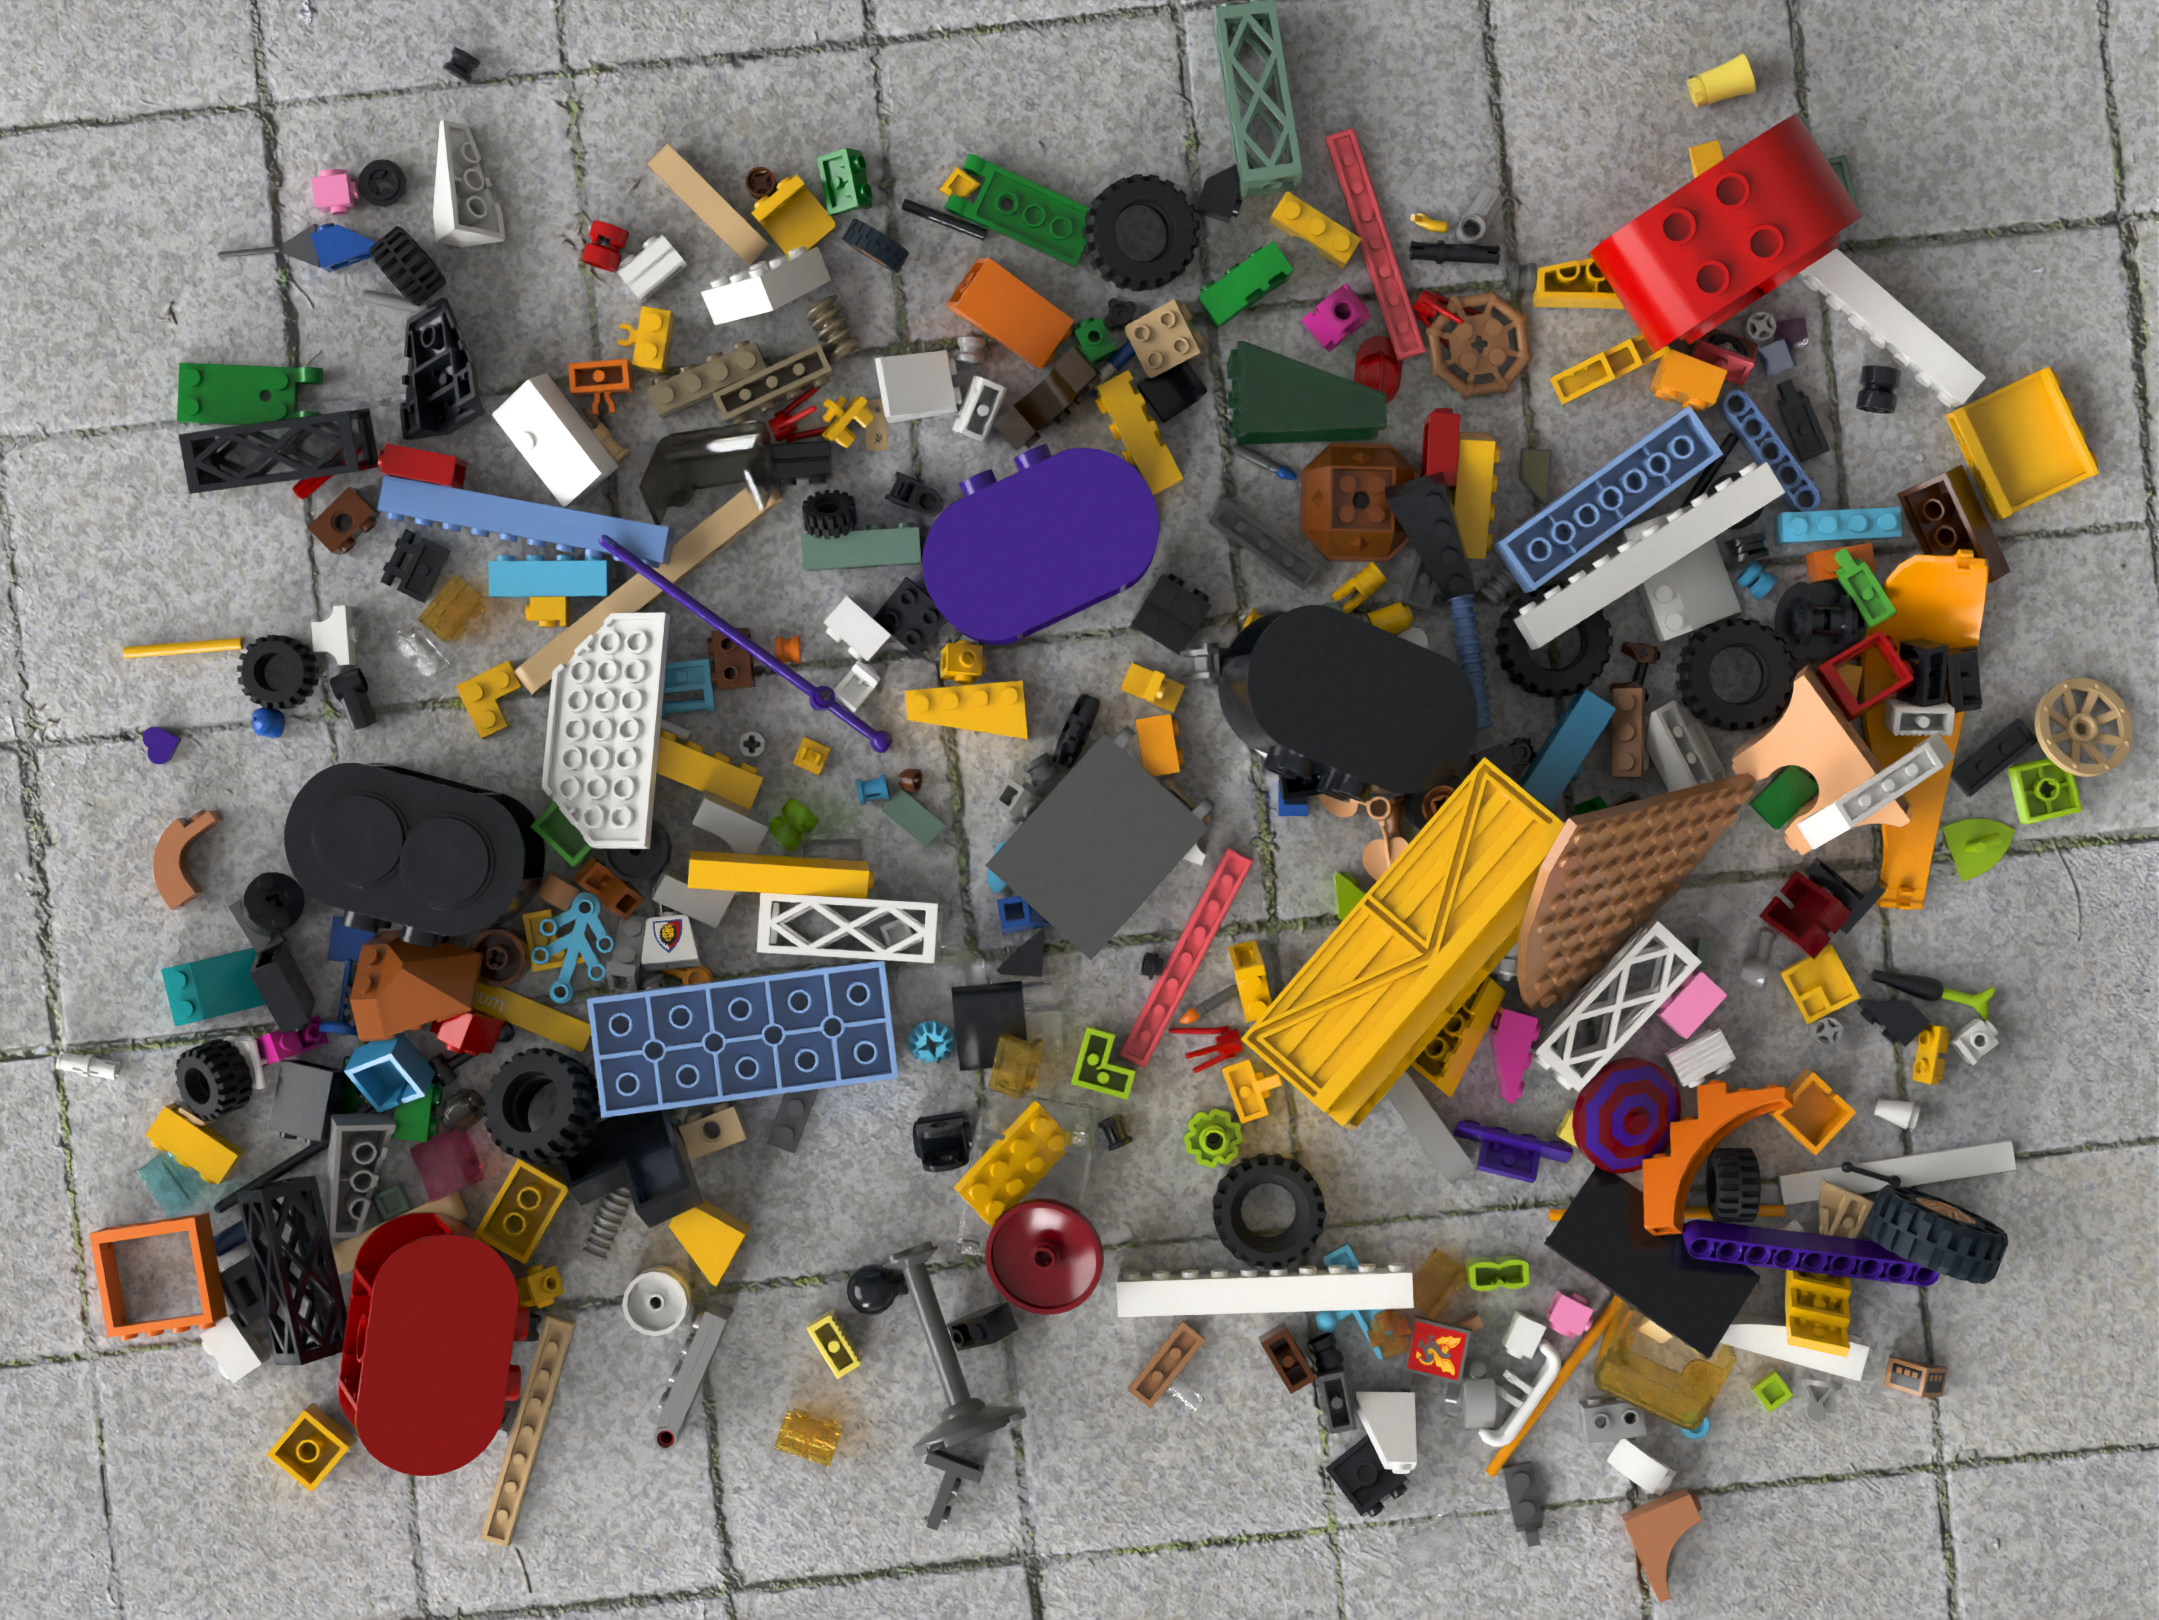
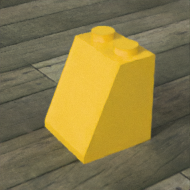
(710, 1238)

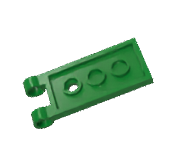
(1038, 215)
(234, 393)

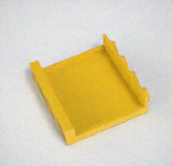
(2022, 443)

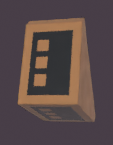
(1915, 1377)

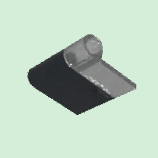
(1016, 1008)

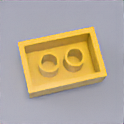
(524, 1210)

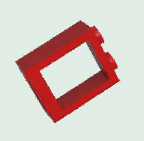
(1441, 445)
(422, 466)
(1839, 691)

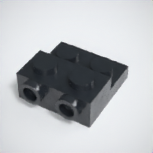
(1172, 613)
(1365, 1480)

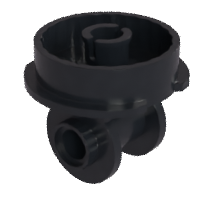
(1817, 620)

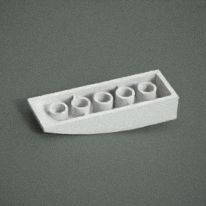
(1769, 1337)

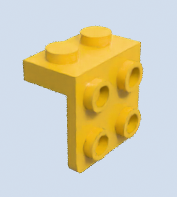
(793, 216)

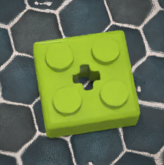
(2032, 805)

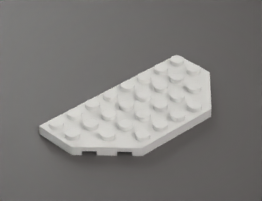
(608, 730)

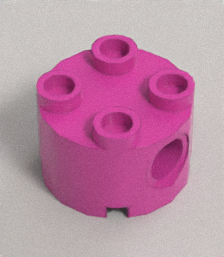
(1336, 317)

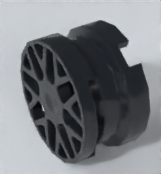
(1746, 548)

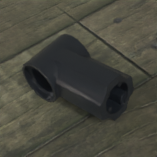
(351, 690)

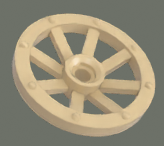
(2085, 725)

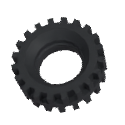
(1278, 1249)

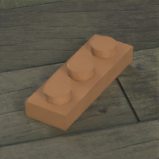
(1628, 733)
(1166, 1364)

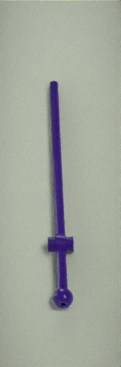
(820, 697)

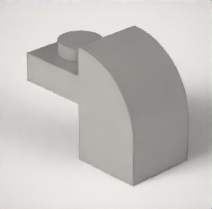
(1478, 1394)

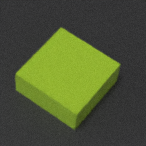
(1771, 1391)

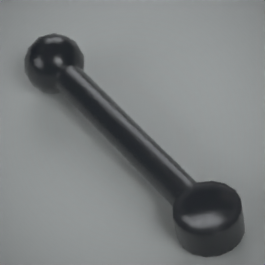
(1847, 1167)

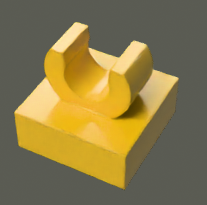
(811, 756)

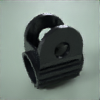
(943, 1141)

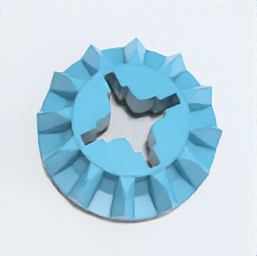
(938, 1033)

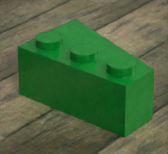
(1245, 284)

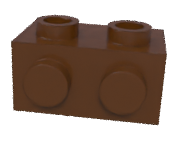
(732, 663)

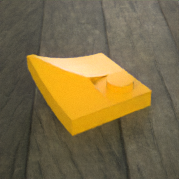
(1819, 984)

